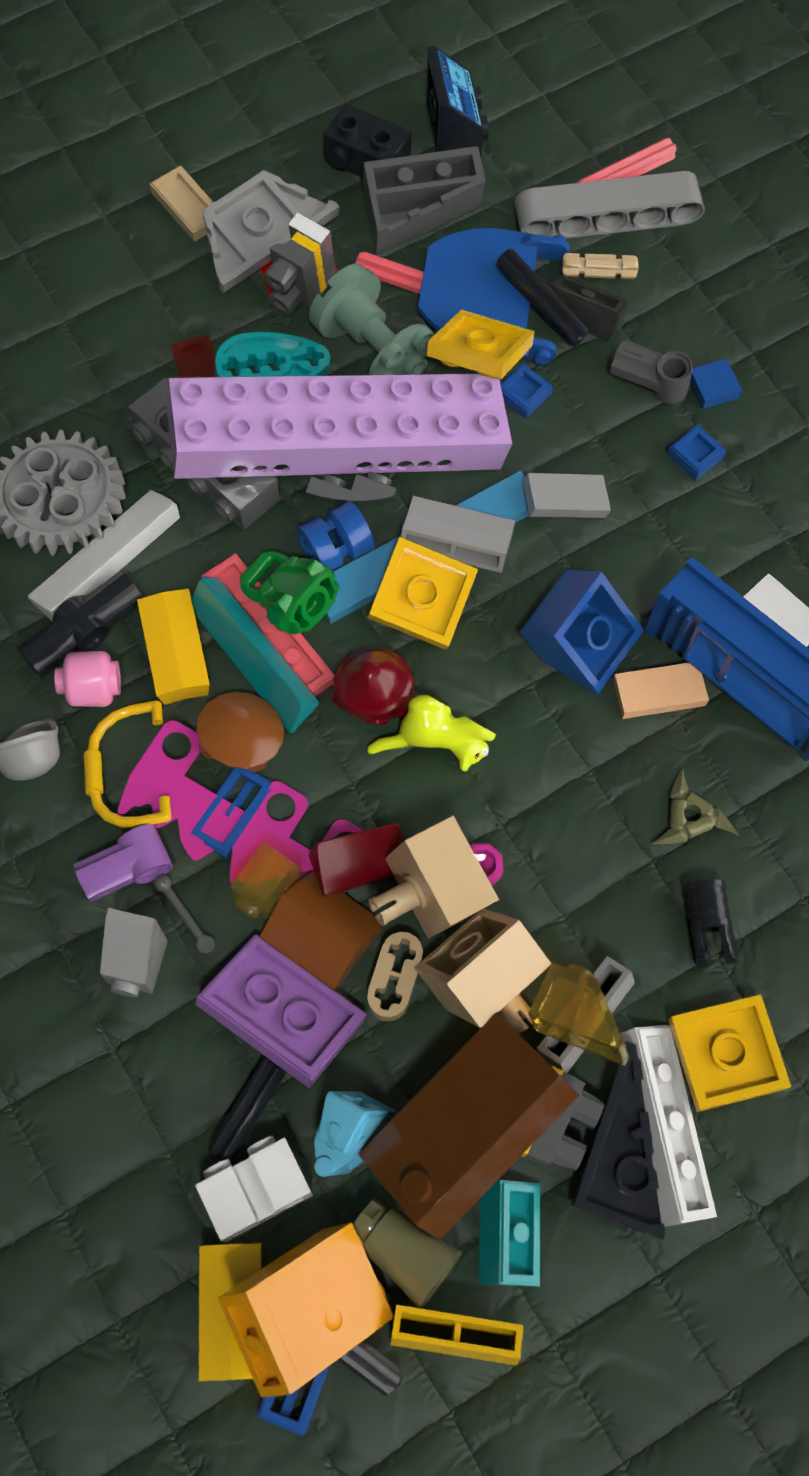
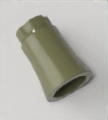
(405, 1251)

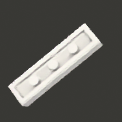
(108, 555)
(677, 1156)

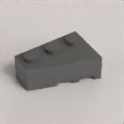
(420, 193)

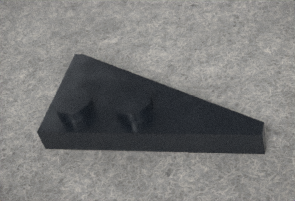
(619, 1168)

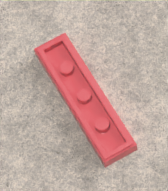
(291, 647)

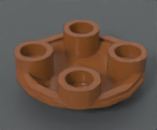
(240, 731)

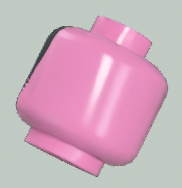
(88, 679)

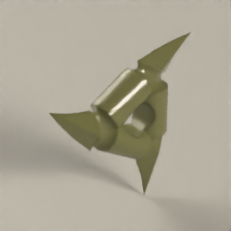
(683, 829)

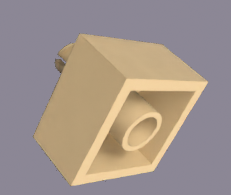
(435, 880)
(485, 969)

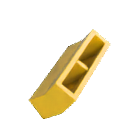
(173, 646)
(219, 1271)
(454, 1346)

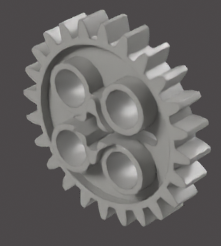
(67, 463)

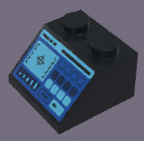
(453, 104)

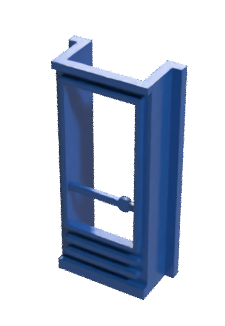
(737, 650)

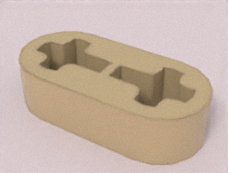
(384, 973)

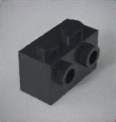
(361, 138)

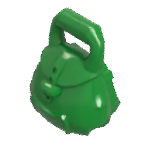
(293, 594)

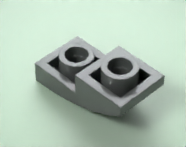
(366, 491)

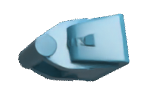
(345, 1129)

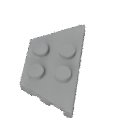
(254, 219)

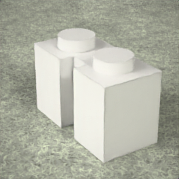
(254, 1189)

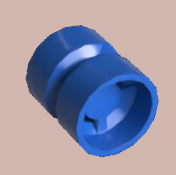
(347, 530)

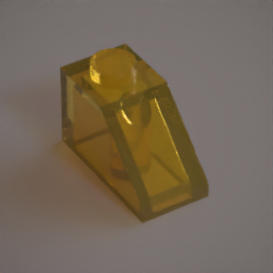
(576, 1012)

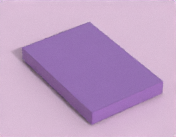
(281, 1010)

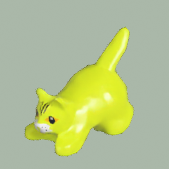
(433, 726)

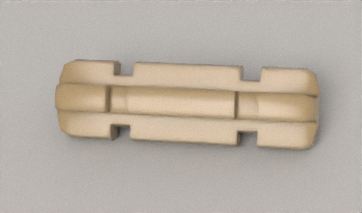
(600, 266)

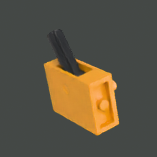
(309, 1313)

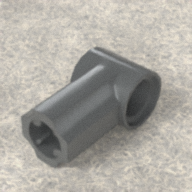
(653, 370)

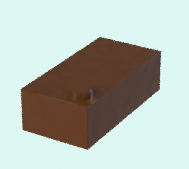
(467, 1126)

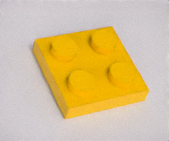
(480, 344)
(422, 593)
(729, 1053)

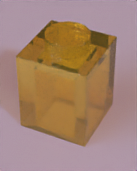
(264, 882)

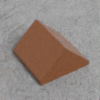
(321, 932)

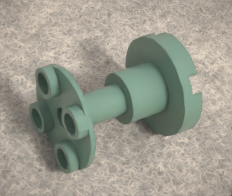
(353, 310)

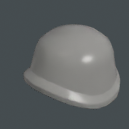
(30, 750)

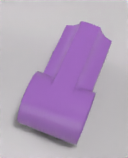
(135, 858)

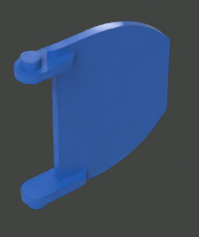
(464, 276)

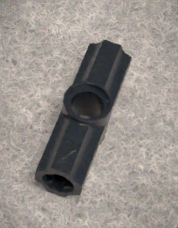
(80, 624)

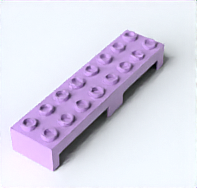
(335, 424)

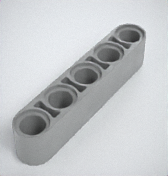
(610, 205)

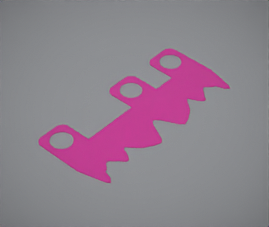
(161, 776)

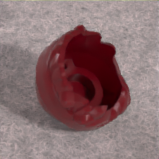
(373, 686)

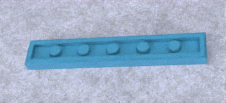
(362, 577)

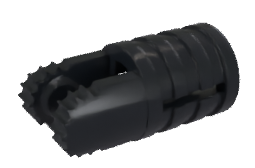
(710, 915)

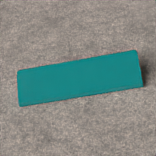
(252, 653)

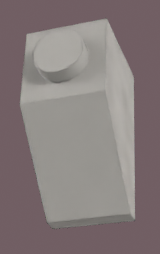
(131, 952)

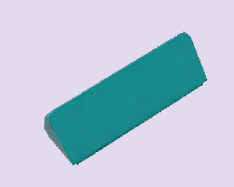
(510, 1234)

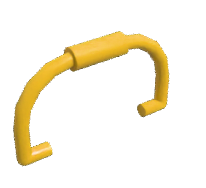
(94, 775)

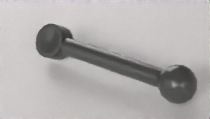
(204, 942)

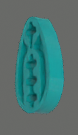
(265, 348)

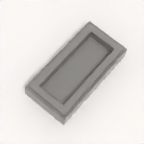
(566, 495)

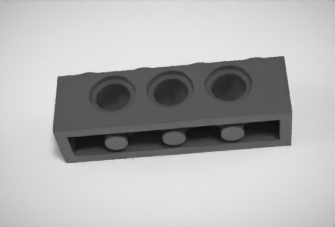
(240, 501)

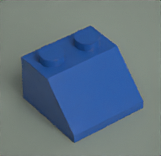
(583, 628)

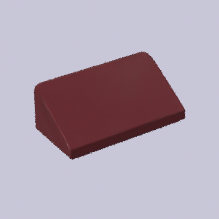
(354, 859)

